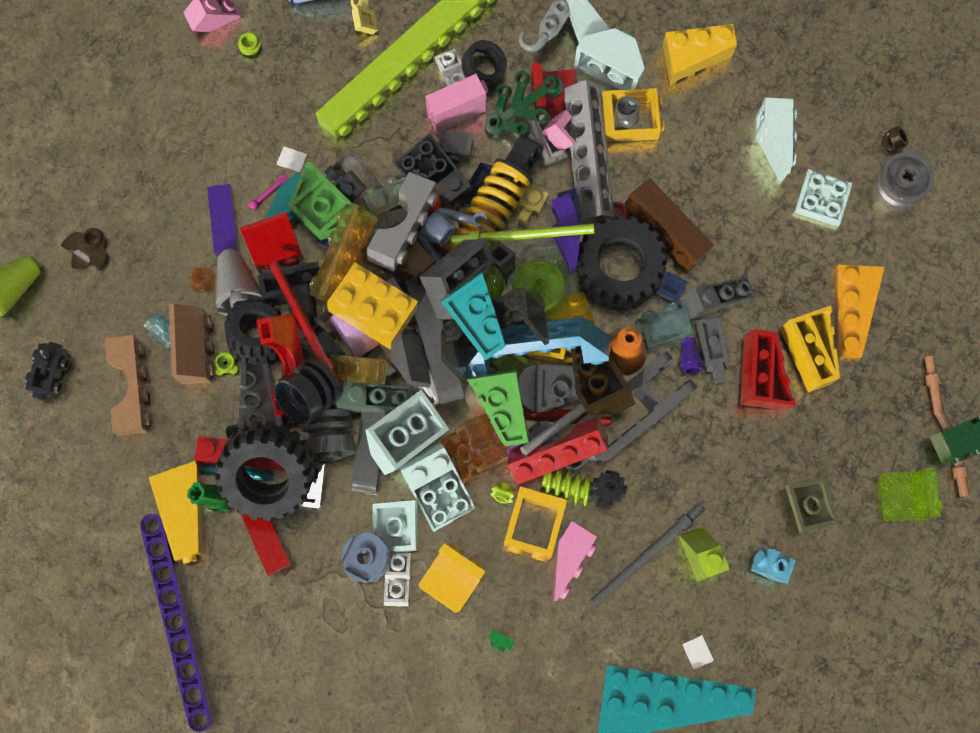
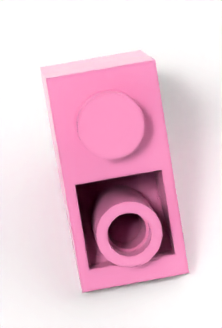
(211, 14)

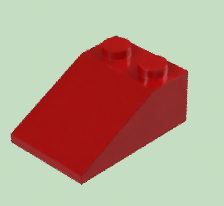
(272, 241)

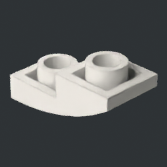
(450, 67)
(397, 580)

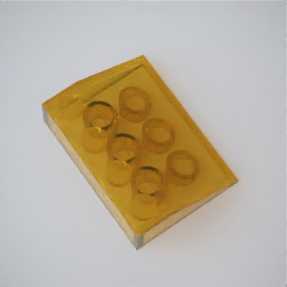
(350, 236)

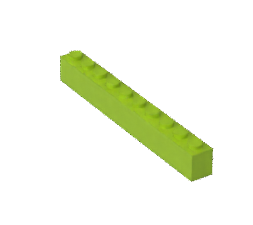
(396, 63)

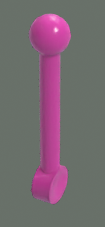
(281, 179)

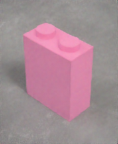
(457, 103)

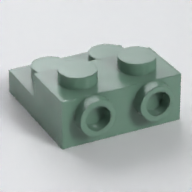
(383, 200)

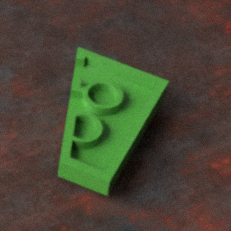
(502, 401)

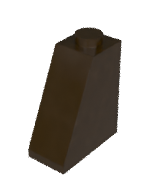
(415, 263)

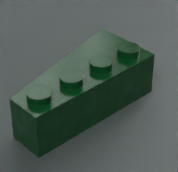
(957, 441)

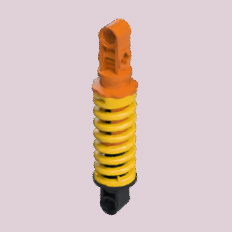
(509, 179)

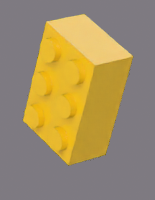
(372, 305)

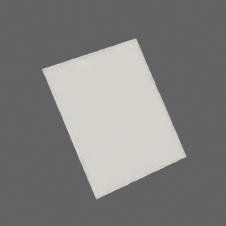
(291, 159)
(697, 652)

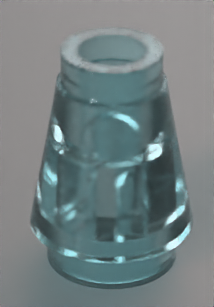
(159, 329)

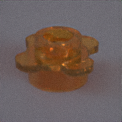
(197, 273)

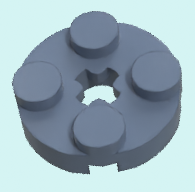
(379, 560)

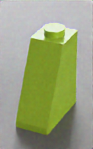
(703, 554)

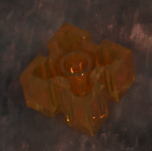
(474, 448)

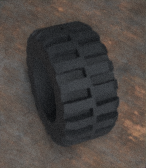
(628, 234)
(255, 497)

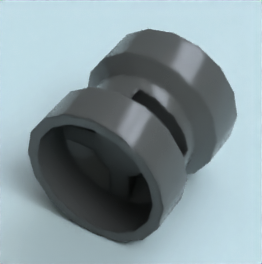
(629, 106)

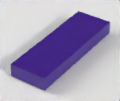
(222, 218)

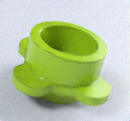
(220, 368)
(503, 492)

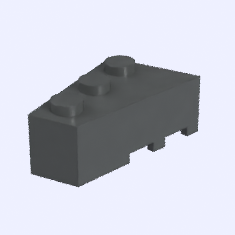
(454, 270)

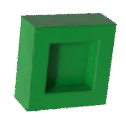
(500, 641)

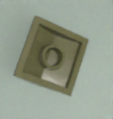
(812, 504)

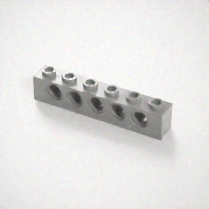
(589, 151)

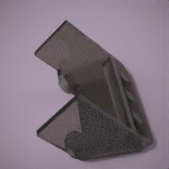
(509, 309)

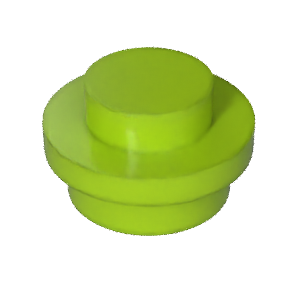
(249, 43)

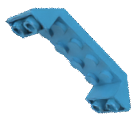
(561, 334)

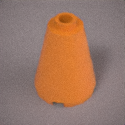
(628, 349)

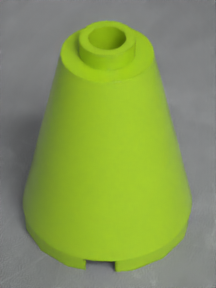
(16, 279)

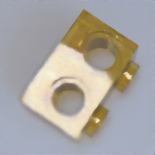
(360, 369)

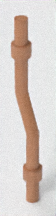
(933, 380)

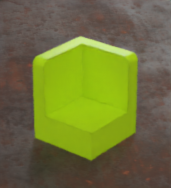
(509, 362)

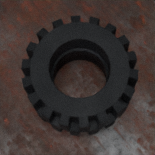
(242, 319)

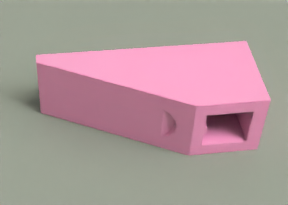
(571, 551)

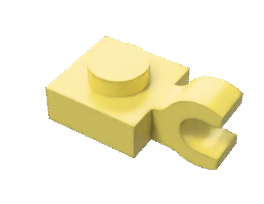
(364, 17)
(531, 203)

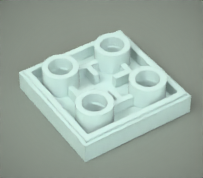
(823, 197)

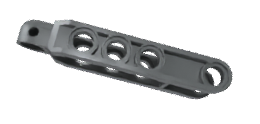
(655, 406)

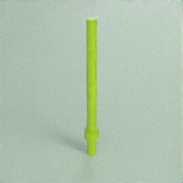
(525, 233)

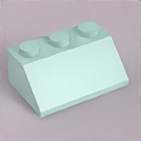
(404, 432)

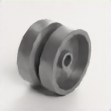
(903, 181)

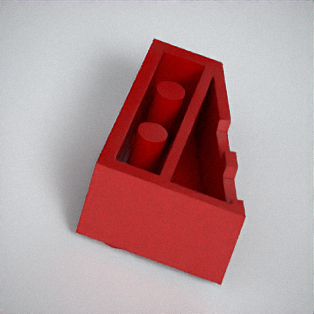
(764, 373)

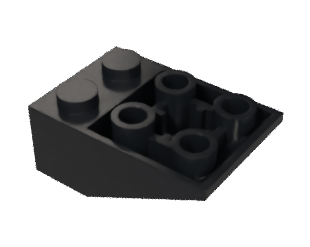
(433, 163)

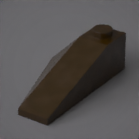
(600, 386)

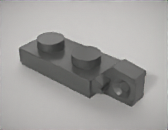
(713, 347)

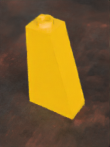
(179, 517)

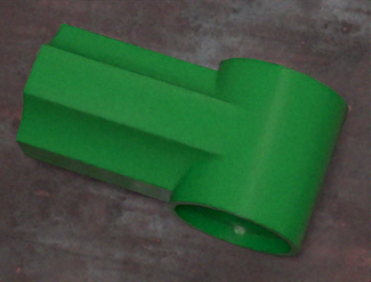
(208, 496)

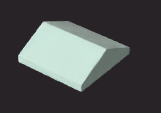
(397, 524)

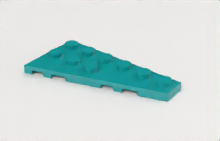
(655, 701)

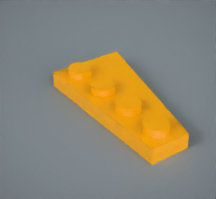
(855, 302)

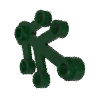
(520, 105)

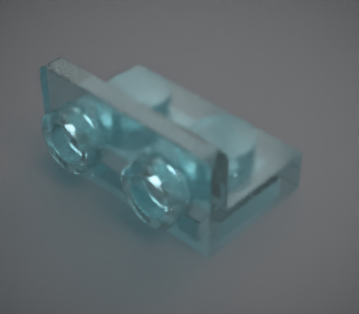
(664, 326)

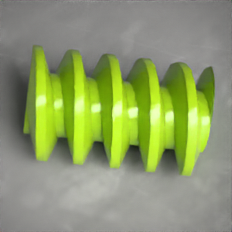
(567, 485)

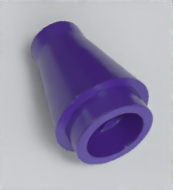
(691, 358)

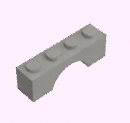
(390, 244)

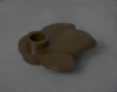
(83, 250)

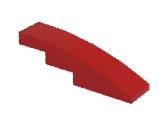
(267, 544)

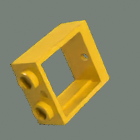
(647, 95)
(543, 500)

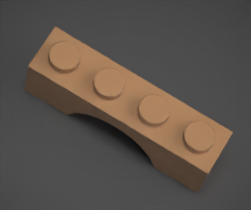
(130, 414)

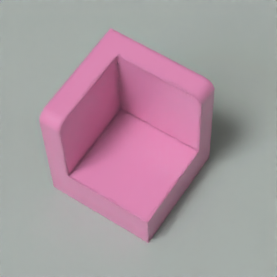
(557, 132)

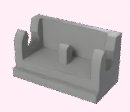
(550, 154)

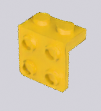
(452, 577)

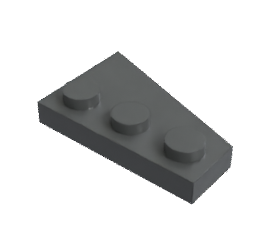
(553, 386)

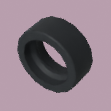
(491, 50)

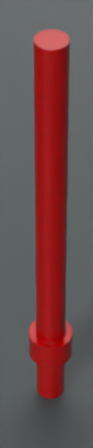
(301, 317)

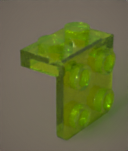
(910, 495)

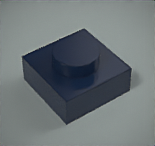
(671, 287)

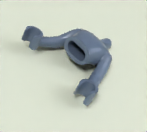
(439, 228)

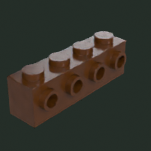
(674, 227)

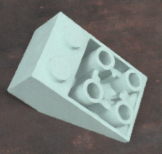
(777, 134)
(436, 486)

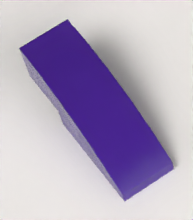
(566, 216)

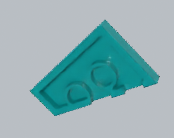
(475, 315)

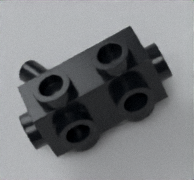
(47, 366)

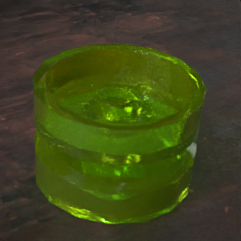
(542, 275)

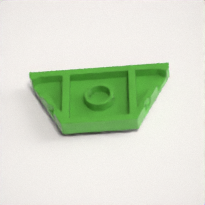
(317, 202)

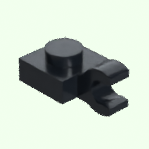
(347, 183)

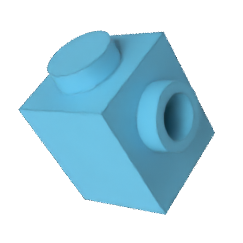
(773, 565)

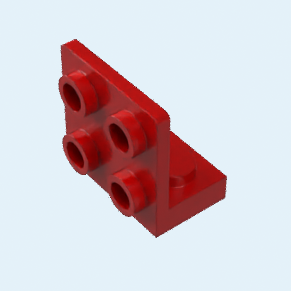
(552, 104)

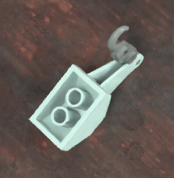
(601, 52)

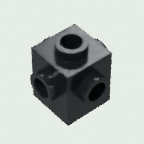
(606, 497)

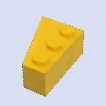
(696, 49)
(812, 348)

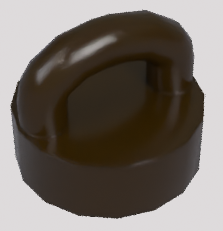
(898, 138)

